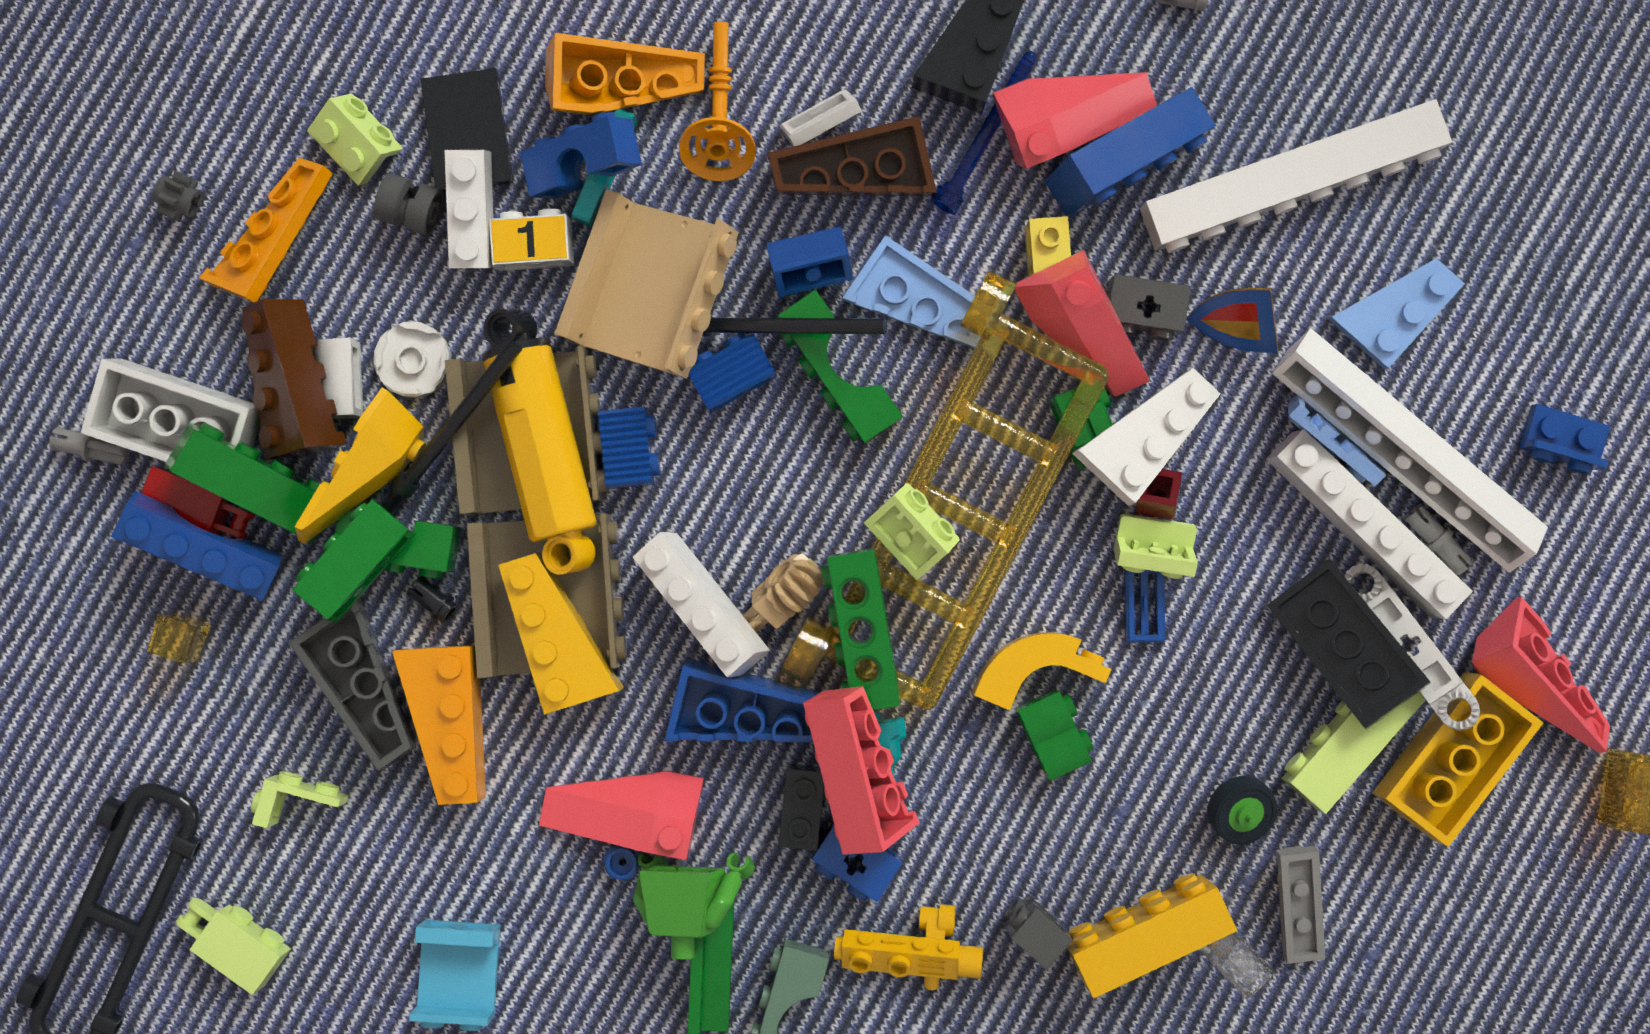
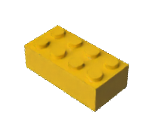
(1450, 771)
(1149, 933)

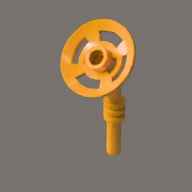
(718, 135)

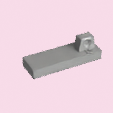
(1300, 904)

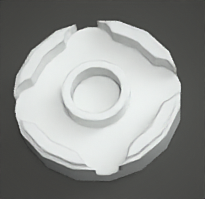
(412, 359)

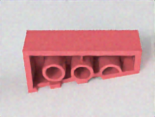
(857, 772)

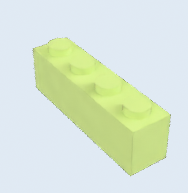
(1342, 753)

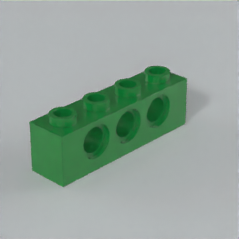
(862, 568)

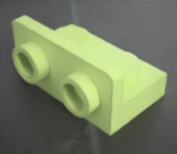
(912, 531)

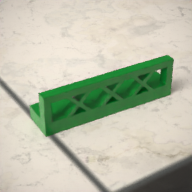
(711, 979)

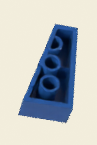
(1129, 152)

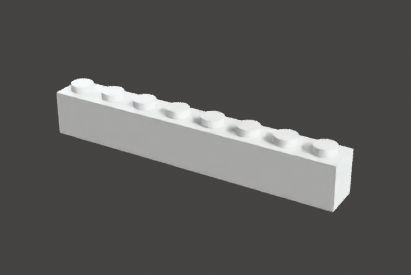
(1296, 175)
(1411, 451)

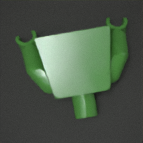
(686, 899)

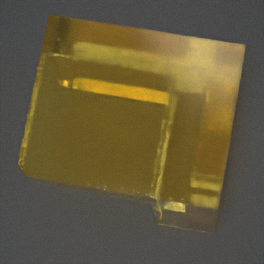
(178, 638)

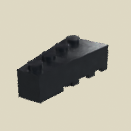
(969, 53)

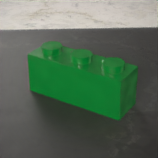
(352, 560)

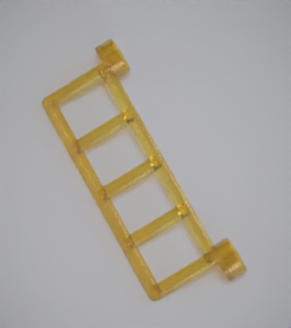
(994, 328)

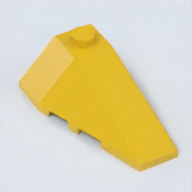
(381, 451)

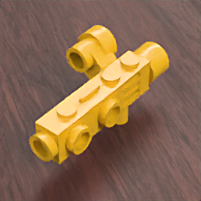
(912, 955)

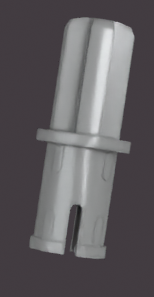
(88, 447)

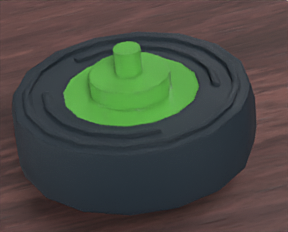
(1242, 810)

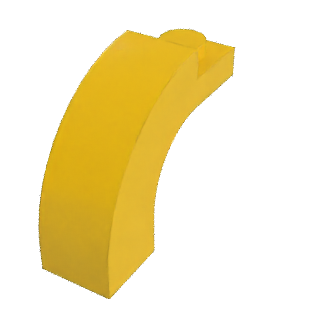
(1016, 660)

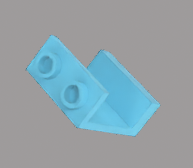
(457, 974)

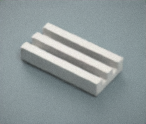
(820, 118)

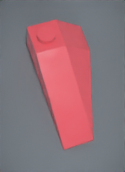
(1063, 113)

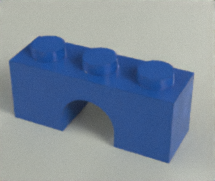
(555, 162)

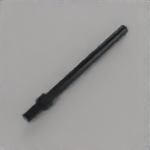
(797, 325)
(408, 481)

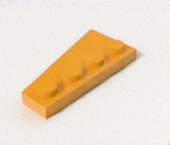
(270, 233)

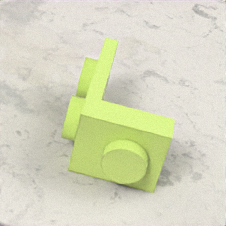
(270, 800)

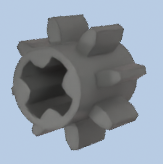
(177, 196)

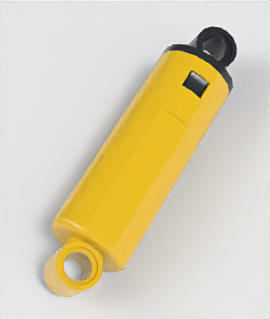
(541, 444)

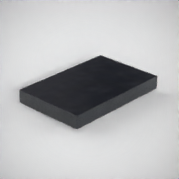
(466, 114)

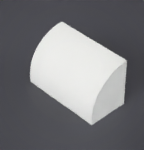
(343, 371)

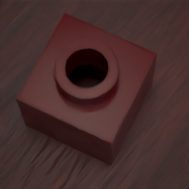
(1161, 495)

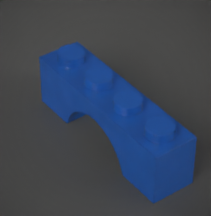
(164, 533)

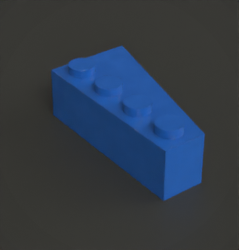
(736, 707)

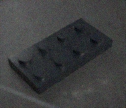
(1348, 644)

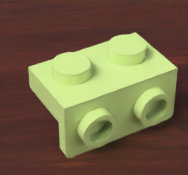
(353, 137)
(1156, 546)

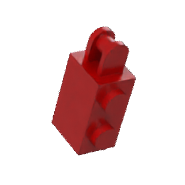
(196, 503)

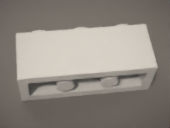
(469, 207)

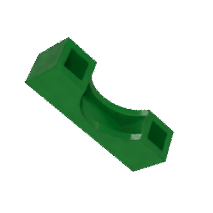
(866, 409)

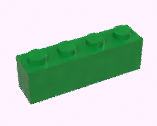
(241, 476)

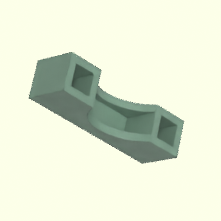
(797, 977)

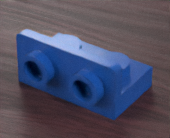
(1565, 438)

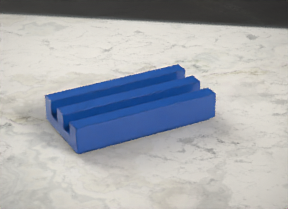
(1129, 608)

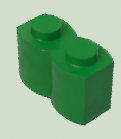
(1054, 734)

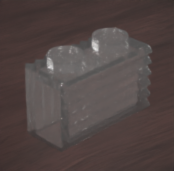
(1239, 963)

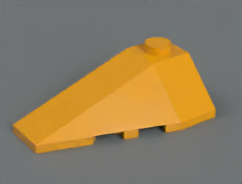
(611, 75)

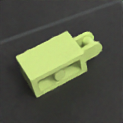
(234, 943)

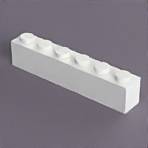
(1369, 525)

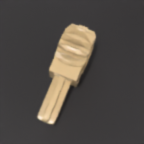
(784, 592)

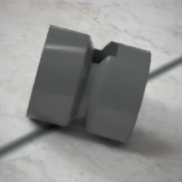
(402, 202)

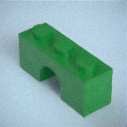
(430, 549)

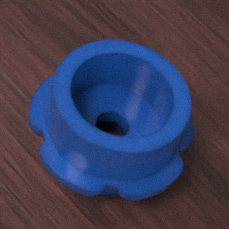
(615, 869)

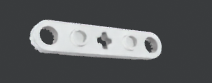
(1444, 680)

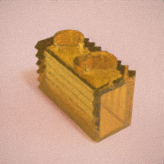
(1625, 791)

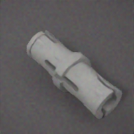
(1438, 539)

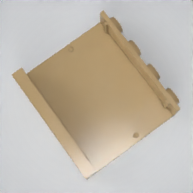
(646, 284)

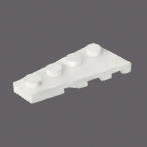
(1145, 439)

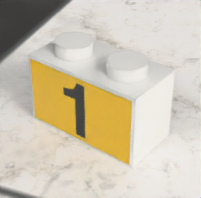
(531, 241)

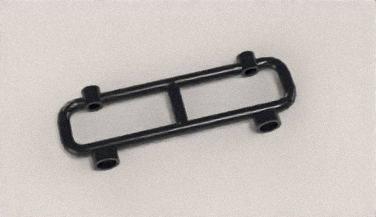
(117, 817)

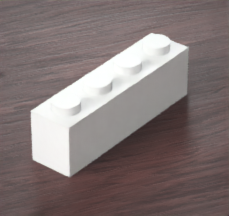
(701, 604)

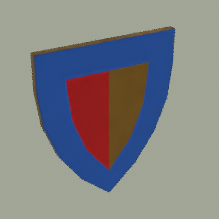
(1239, 319)

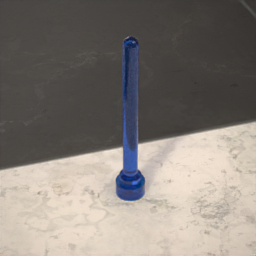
(950, 193)

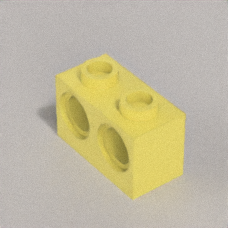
(1046, 242)

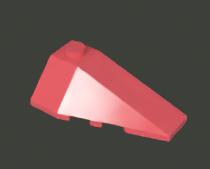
(1077, 313)
(1526, 668)
(636, 812)

